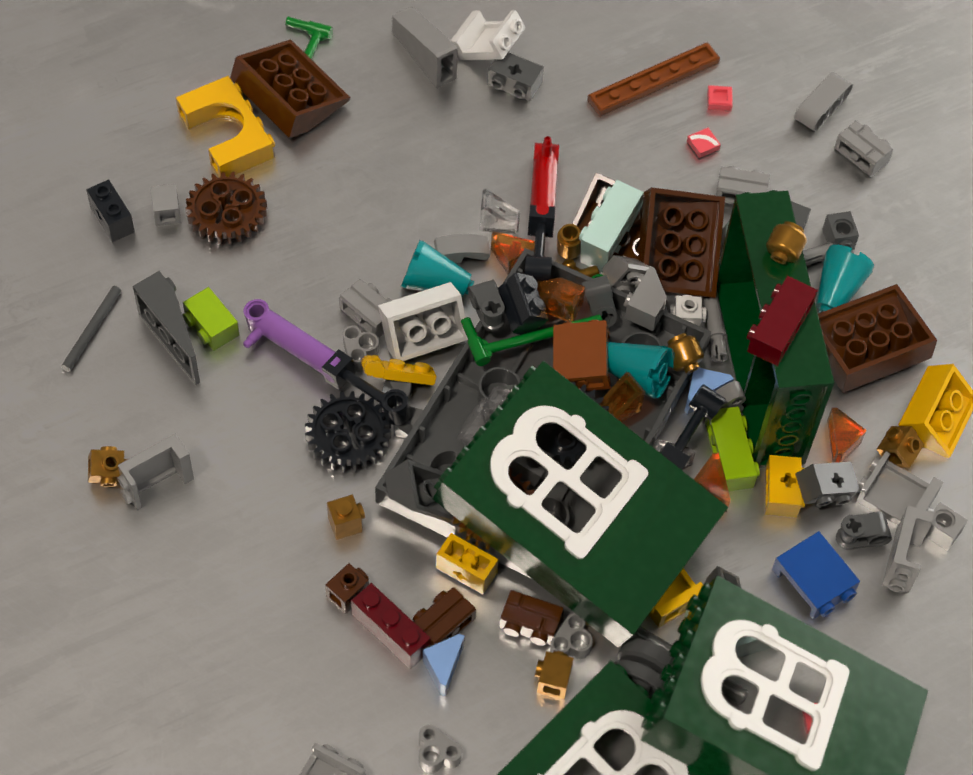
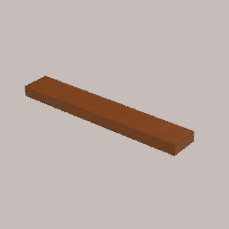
(653, 79)

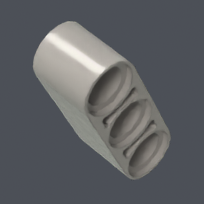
(823, 101)

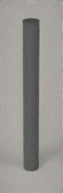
(91, 328)

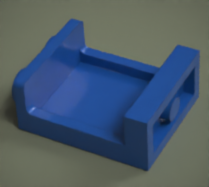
(817, 574)

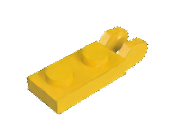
(398, 370)

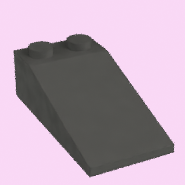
(162, 314)

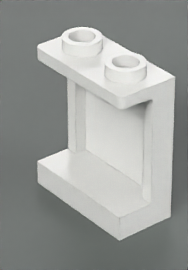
(488, 39)

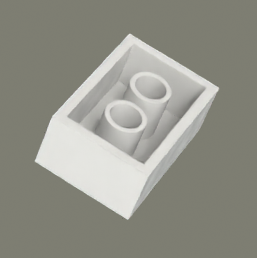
(423, 322)

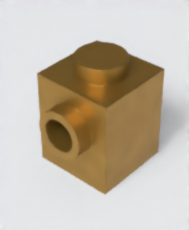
(345, 516)
(554, 674)

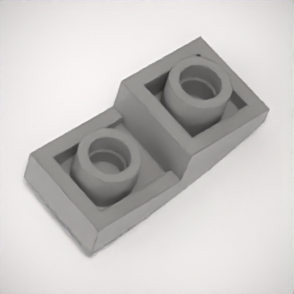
(463, 245)

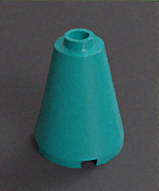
(431, 269)
(841, 276)
(644, 362)

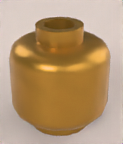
(786, 242)
(687, 353)

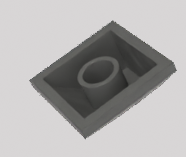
(412, 487)

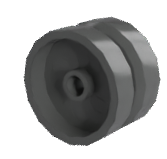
(643, 663)

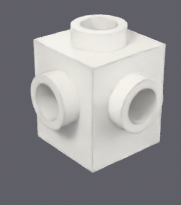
(689, 309)

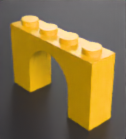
(225, 100)

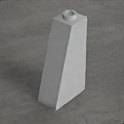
(427, 46)

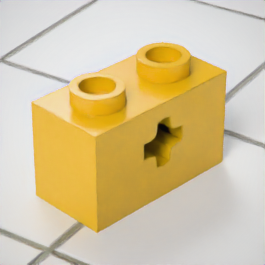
(780, 499)
(466, 563)

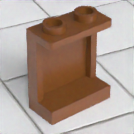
(582, 353)

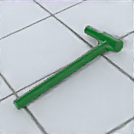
(315, 31)
(483, 350)

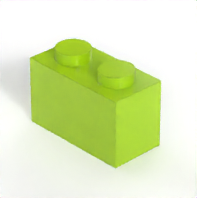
(210, 319)

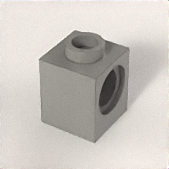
(165, 205)
(954, 525)

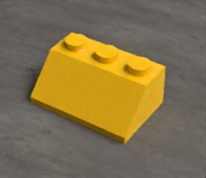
(940, 408)

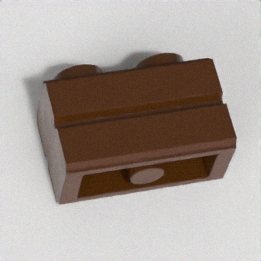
(446, 616)
(530, 618)

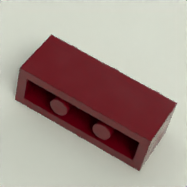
(781, 320)
(390, 625)

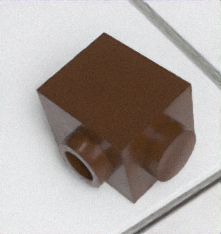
(346, 586)

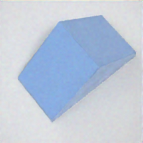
(708, 377)
(442, 661)

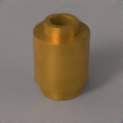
(568, 241)

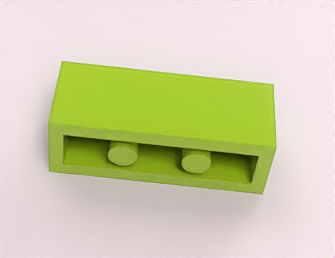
(735, 450)

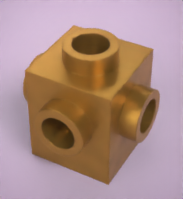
(902, 445)
(98, 466)

